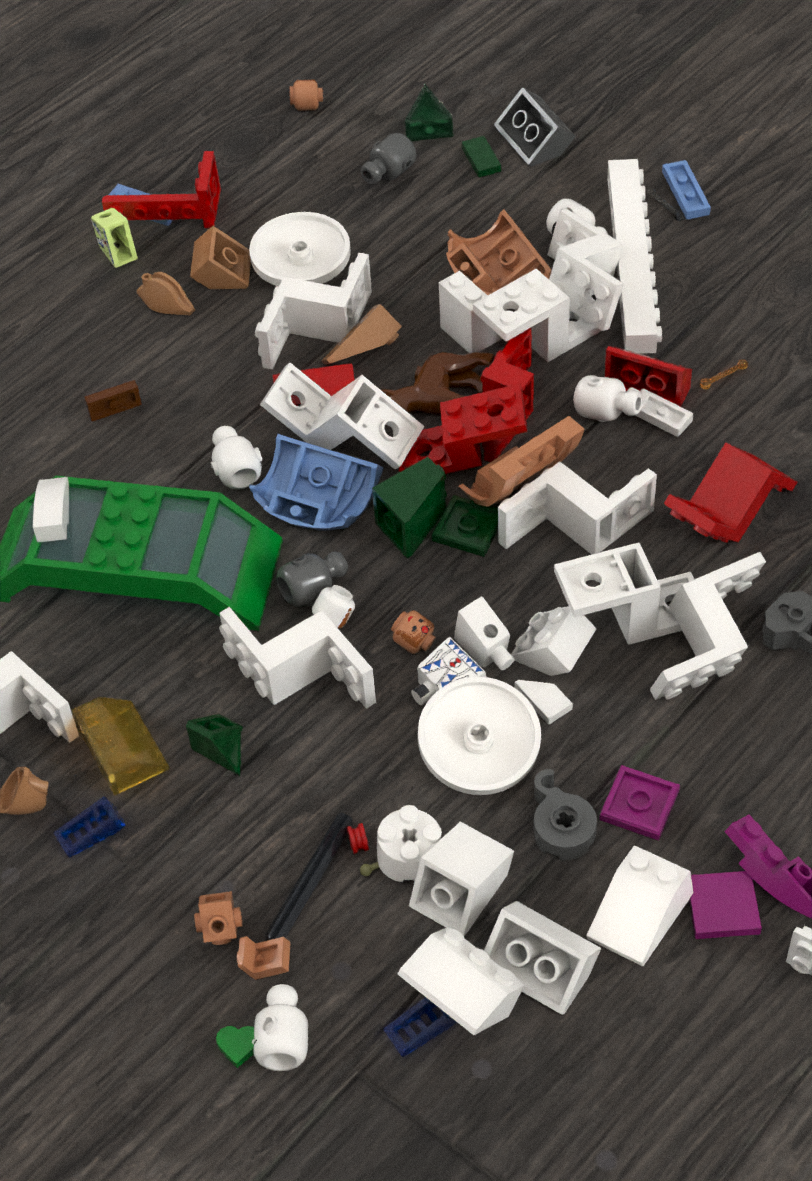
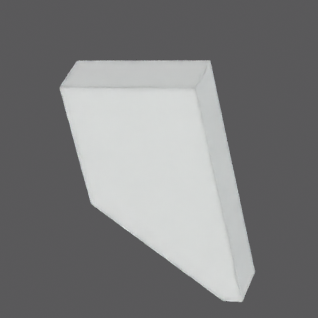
(545, 699)

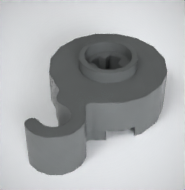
(559, 810)

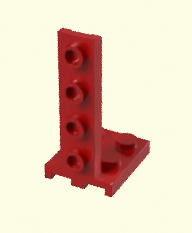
(175, 206)

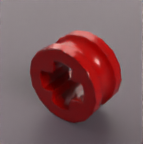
(357, 838)

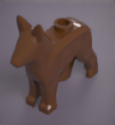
(436, 377)

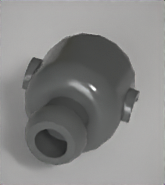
(389, 158)
(308, 575)

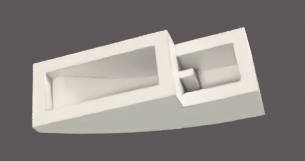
(51, 509)

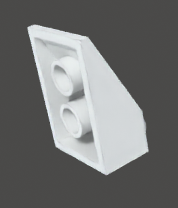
(640, 905)

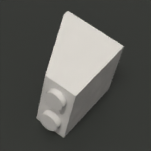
(457, 316)
(459, 877)

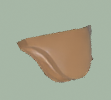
(164, 294)
(23, 793)

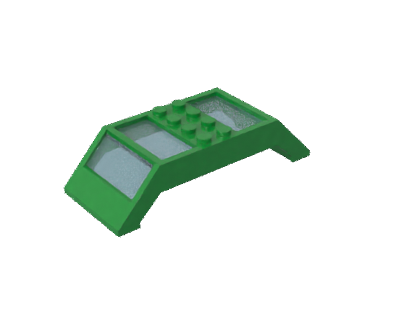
(147, 546)

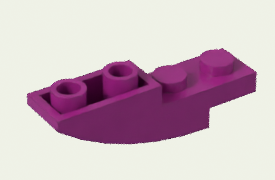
(768, 866)

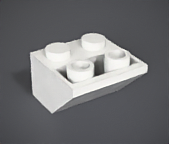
(553, 641)

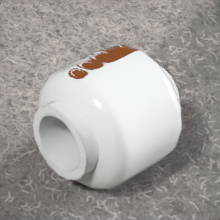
(336, 604)

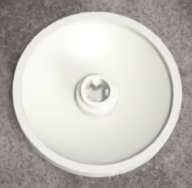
(300, 247)
(479, 735)

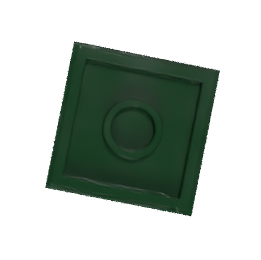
(467, 526)

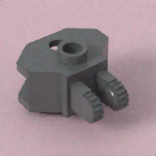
(790, 624)

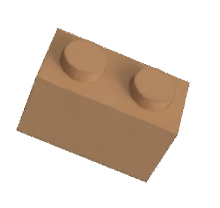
(220, 261)

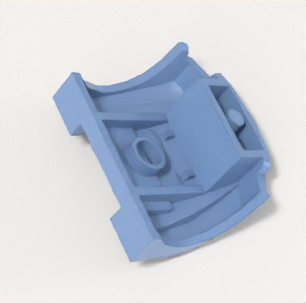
(316, 486)

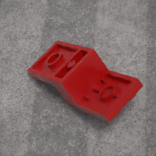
(508, 369)
(466, 425)

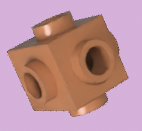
(218, 918)

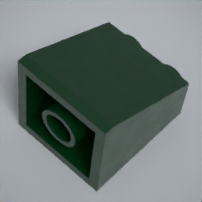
(410, 504)

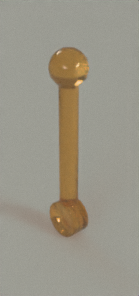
(705, 383)

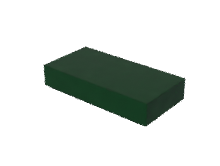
(481, 156)

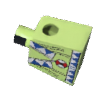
(114, 228)

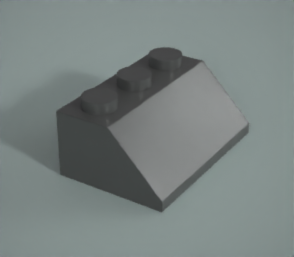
(533, 128)

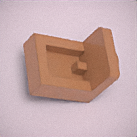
(263, 958)

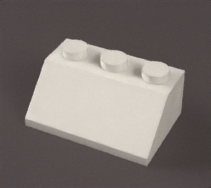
(541, 955)
(462, 980)

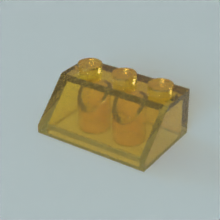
(119, 742)

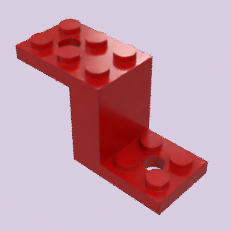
(729, 494)

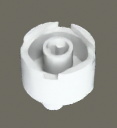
(403, 841)

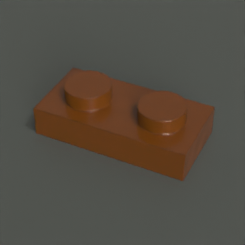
(113, 400)

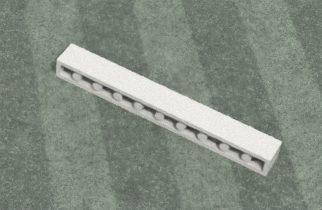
(634, 264)

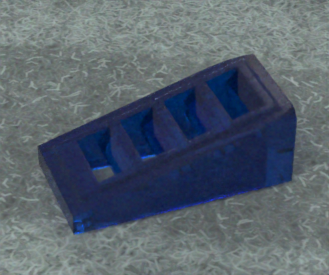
(101, 832)
(413, 1014)

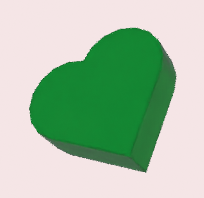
(236, 1043)

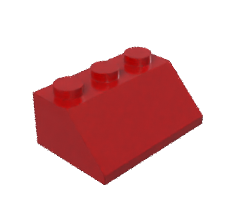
(648, 373)
(328, 378)

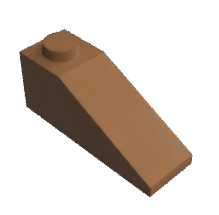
(369, 333)

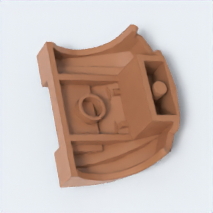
(495, 256)
(522, 464)

